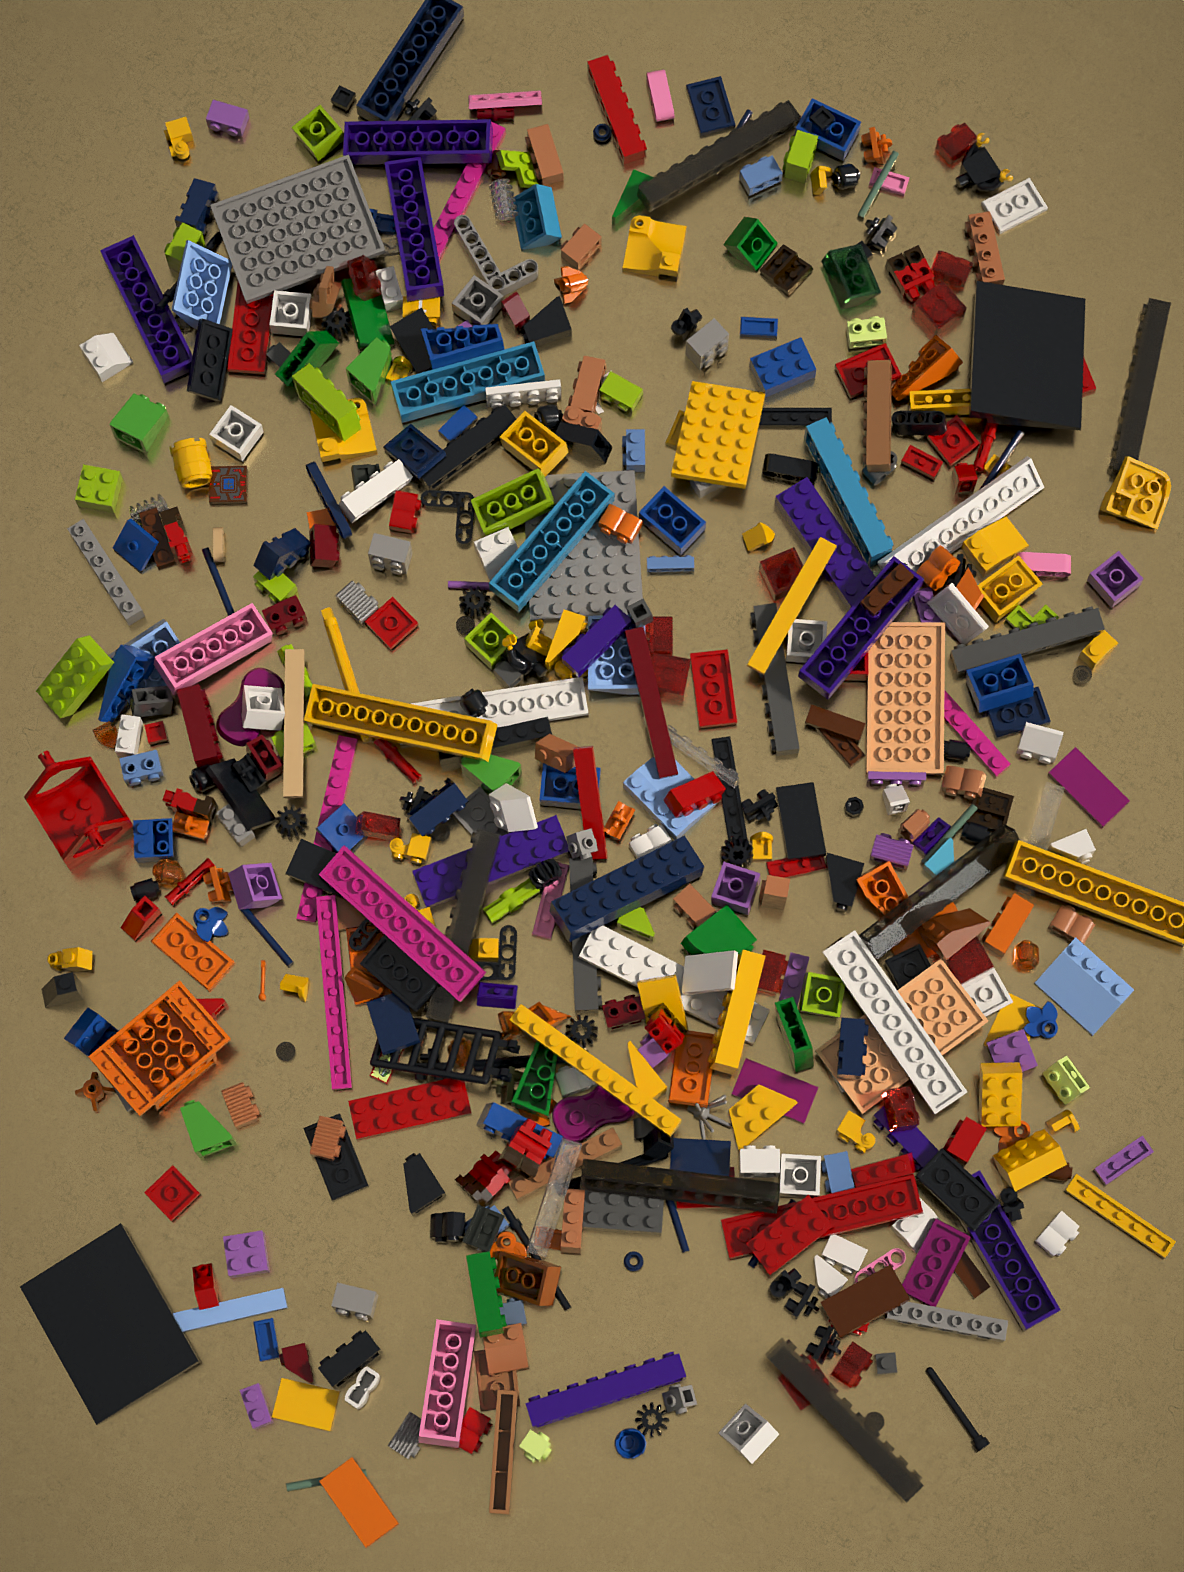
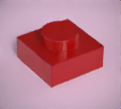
(156, 732)

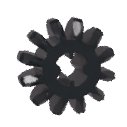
(337, 329)
(469, 606)
(298, 819)
(737, 845)
(545, 873)
(586, 1026)
(644, 1420)

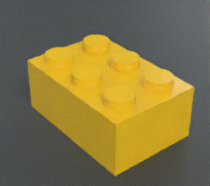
(534, 444)
(1000, 1094)
(1029, 1160)

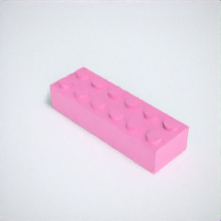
(213, 648)
(447, 1383)

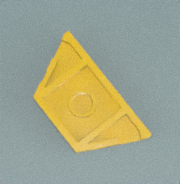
(757, 1113)

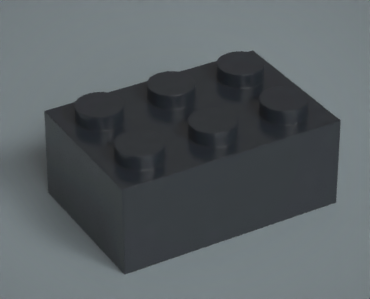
(349, 1359)

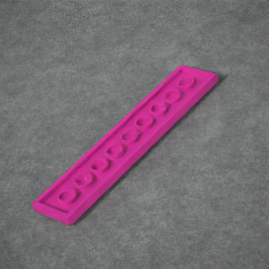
(402, 923)

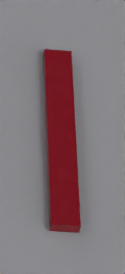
(651, 702)

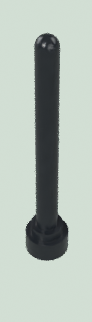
(978, 1440)

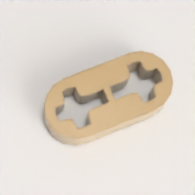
(218, 544)

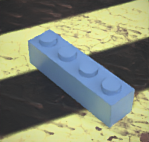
(670, 564)

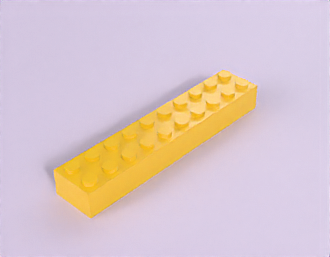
(400, 722)
(1096, 891)

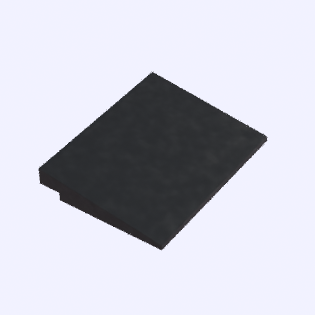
(1027, 357)
(109, 1324)

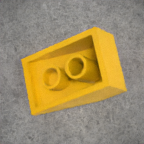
(993, 546)
(1008, 588)
(568, 630)
(643, 1074)

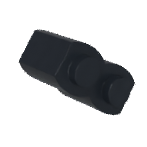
(447, 1226)

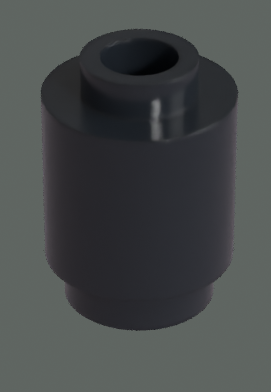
(956, 749)
(974, 832)
(145, 888)

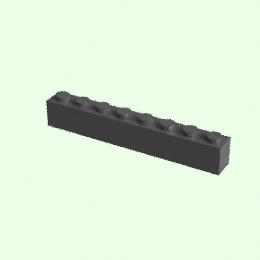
(1028, 640)
(776, 688)
(584, 973)

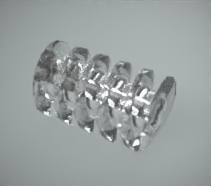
(503, 200)
(160, 504)

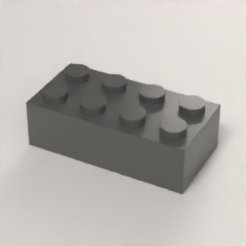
(622, 1213)

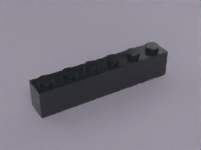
(469, 446)
(510, 738)

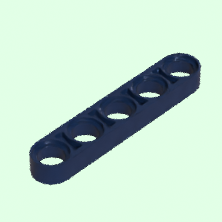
(328, 500)

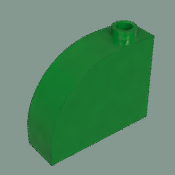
(312, 349)
(720, 934)
(794, 1034)

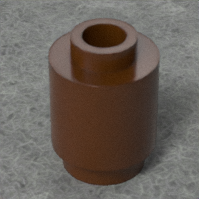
(494, 168)
(1061, 1174)

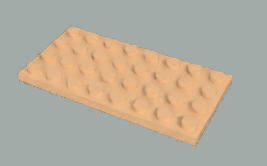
(907, 699)
(943, 1012)

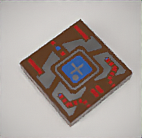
(228, 485)

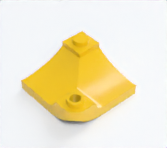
(654, 247)
(333, 447)
(1138, 494)

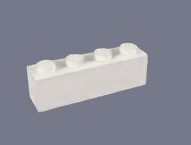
(374, 491)

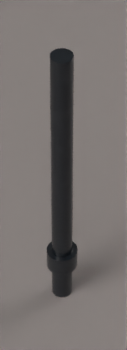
(168, 296)
(515, 1225)

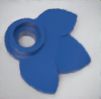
(212, 925)
(1039, 1019)

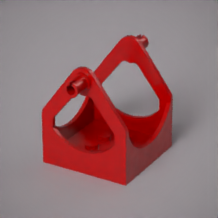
(80, 812)

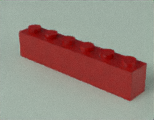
(616, 109)

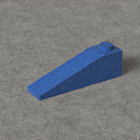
(126, 673)

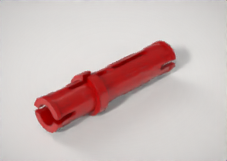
(988, 438)
(392, 754)
(184, 886)

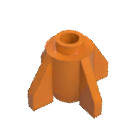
(571, 283)
(94, 1096)

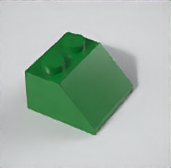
(750, 243)

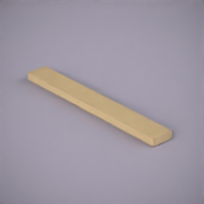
(294, 723)

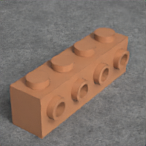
(984, 248)

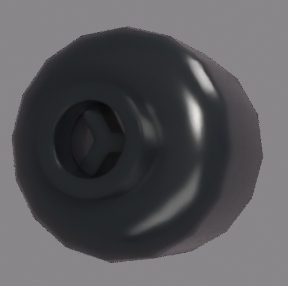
(845, 176)
(549, 416)
(474, 703)
(200, 778)

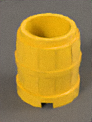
(191, 462)

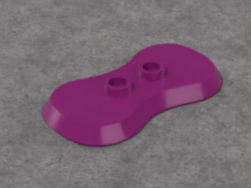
(229, 721)
(580, 1115)

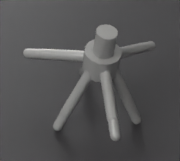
(702, 1113)

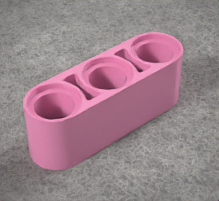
(660, 95)
(1047, 563)
(884, 1260)

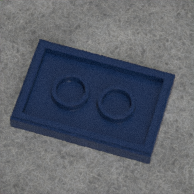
(710, 106)
(414, 451)
(1013, 716)
(392, 1023)
(701, 1156)

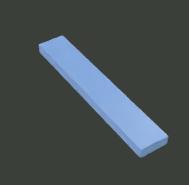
(232, 1310)

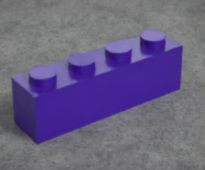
(596, 640)
(908, 1140)

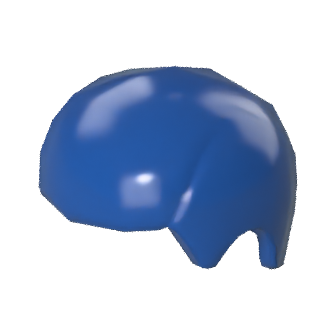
(630, 1443)

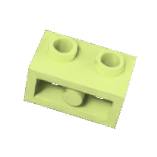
(866, 332)
(1065, 1080)
(536, 1446)

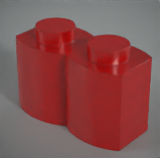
(404, 512)
(473, 1428)

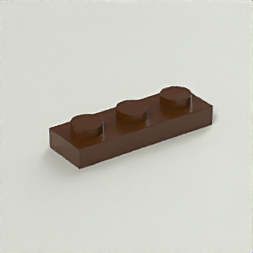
(153, 525)
(887, 589)

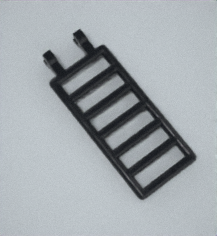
(489, 1072)

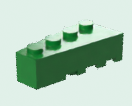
(537, 1083)
(485, 1295)

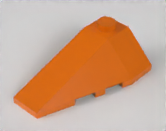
(934, 363)
(883, 888)

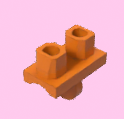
(873, 138)
(618, 820)
(190, 825)
(221, 884)

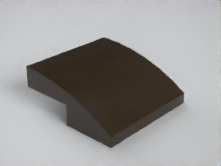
(786, 269)
(992, 808)

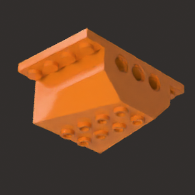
(160, 1050)

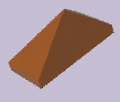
(363, 985)

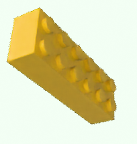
(736, 1014)

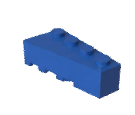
(461, 343)
(504, 1123)

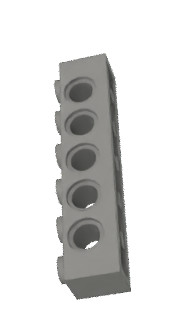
(106, 572)
(949, 1321)

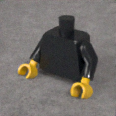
(980, 169)
(520, 656)

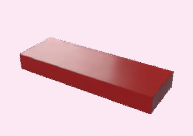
(789, 869)

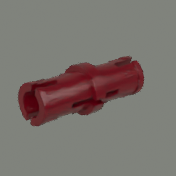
(495, 113)

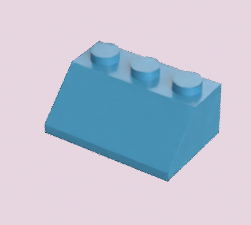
(537, 217)

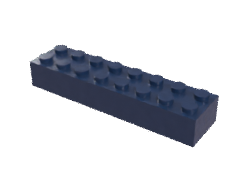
(410, 60)
(626, 888)

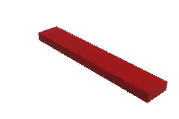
(590, 797)

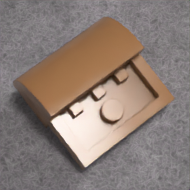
(325, 294)

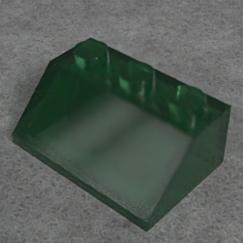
(850, 276)

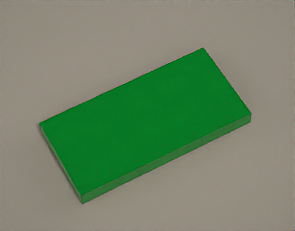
(367, 317)

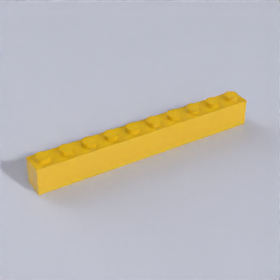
(595, 1070)

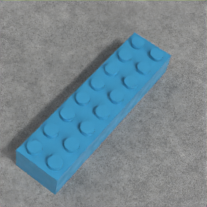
(465, 381)
(847, 491)
(551, 541)

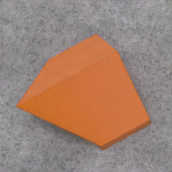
(970, 589)
(549, 1015)

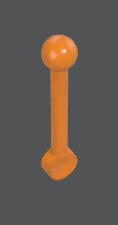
(262, 996)

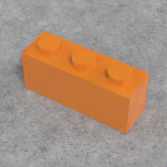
(1007, 924)

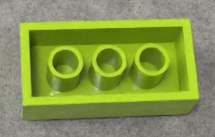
(327, 401)
(514, 502)
(75, 676)

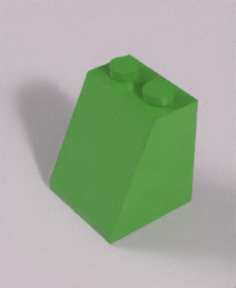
(370, 369)
(139, 422)
(491, 774)
(204, 1130)

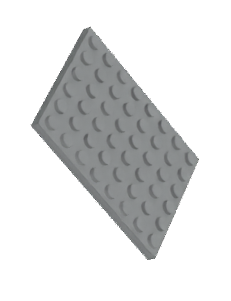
(297, 228)
(600, 567)

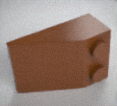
(952, 931)
(527, 1278)

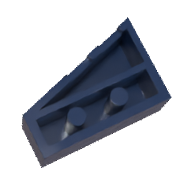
(197, 206)
(281, 553)
(437, 808)
(852, 1048)

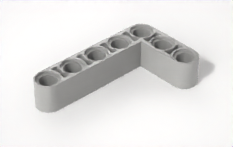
(487, 262)

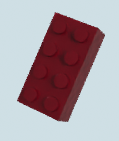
(198, 725)

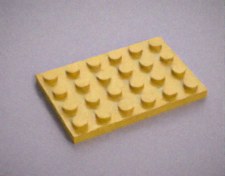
(718, 435)

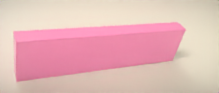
(505, 99)
(544, 920)

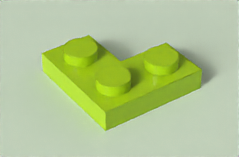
(521, 164)
(1020, 618)

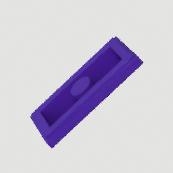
(931, 836)
(497, 995)

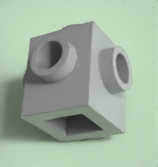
(582, 844)
(679, 1398)

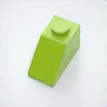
(637, 922)

